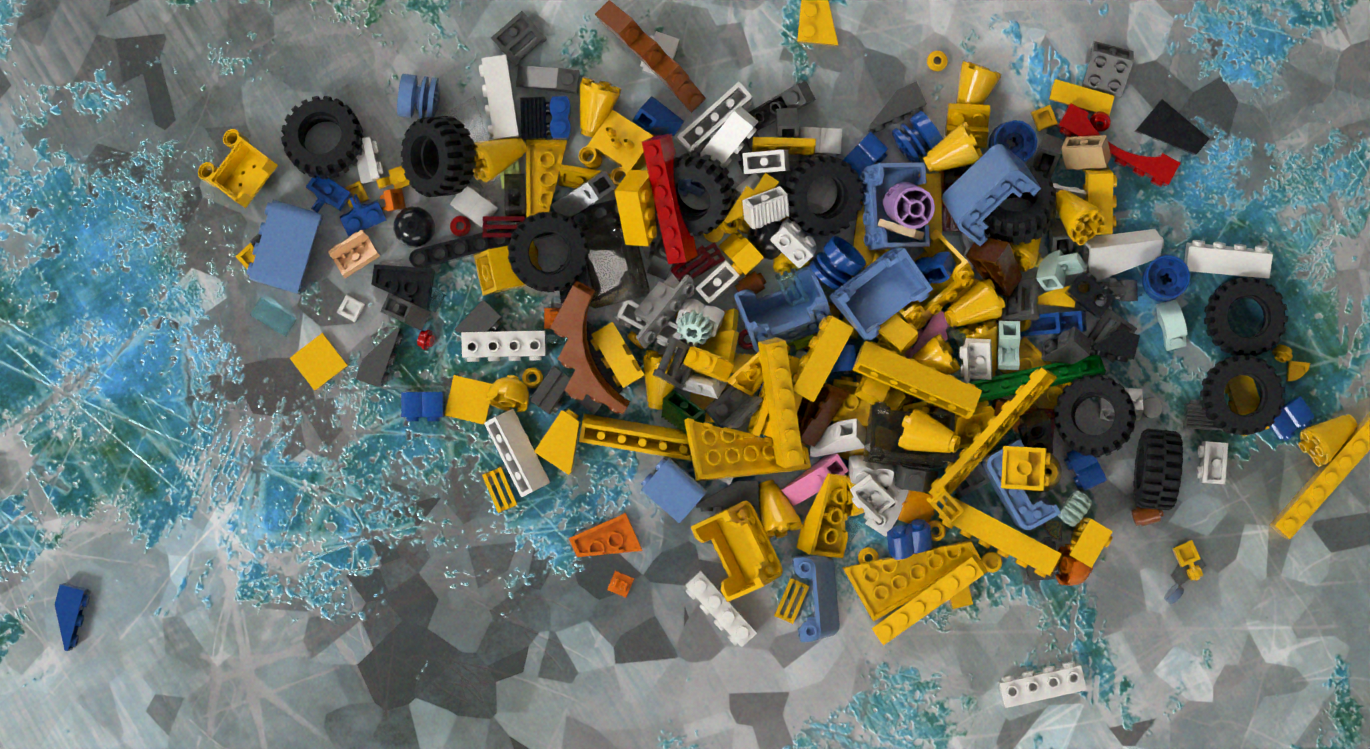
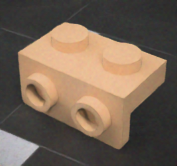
(353, 253)

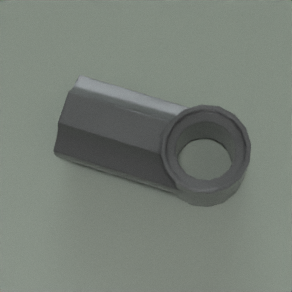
(1123, 290)

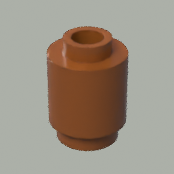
(752, 282)
(1146, 516)

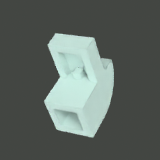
(1056, 266)
(1173, 324)
(1008, 345)

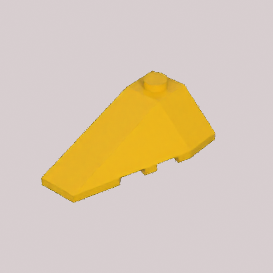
(825, 524)

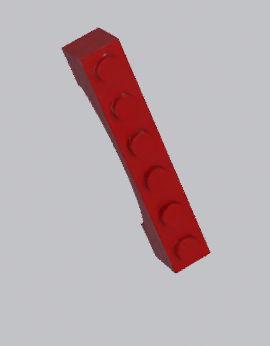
(659, 158)
(1158, 169)

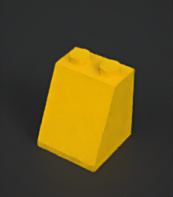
(496, 272)
(561, 441)

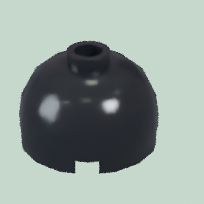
(414, 227)
(761, 238)

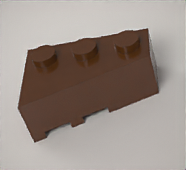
(996, 262)
(816, 415)

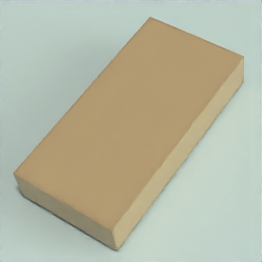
(901, 229)

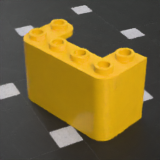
(944, 292)
(741, 548)

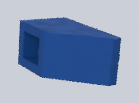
(657, 118)

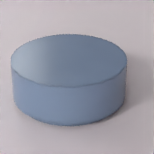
(1174, 593)

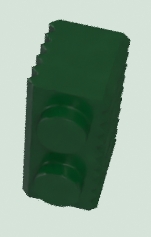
(678, 408)

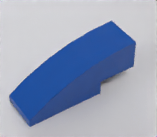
(1056, 323)

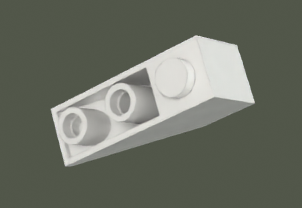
(839, 438)

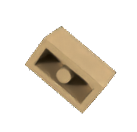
(1086, 152)

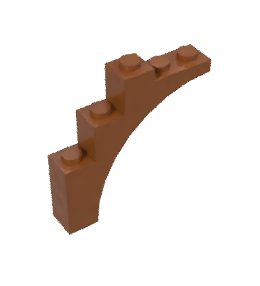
(651, 54)
(586, 379)

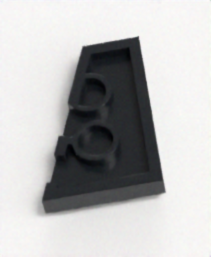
(1172, 128)
(408, 283)

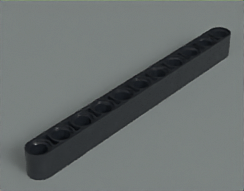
(469, 241)

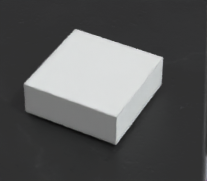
(351, 308)

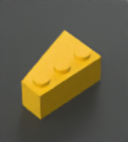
(617, 355)
(1089, 540)

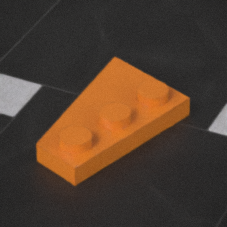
(606, 538)

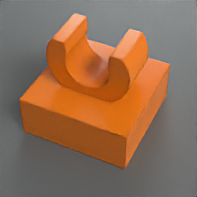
(394, 200)
(549, 316)
(620, 584)

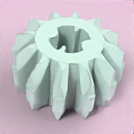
(694, 327)
(1075, 508)

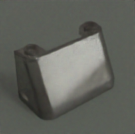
(613, 267)
(884, 433)

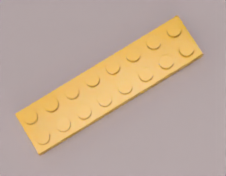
(997, 428)

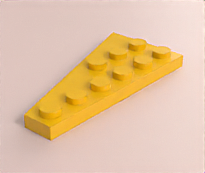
(732, 453)
(892, 582)

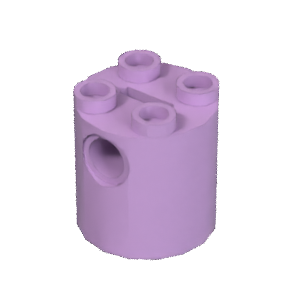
(909, 205)

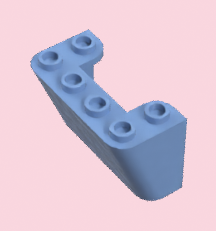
(876, 182)

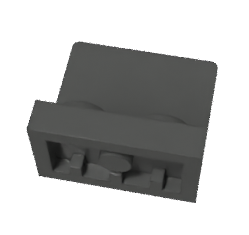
(1108, 69)
(732, 407)

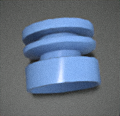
(419, 97)

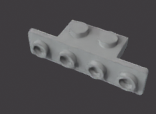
(660, 307)

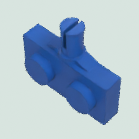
(328, 192)
(362, 216)

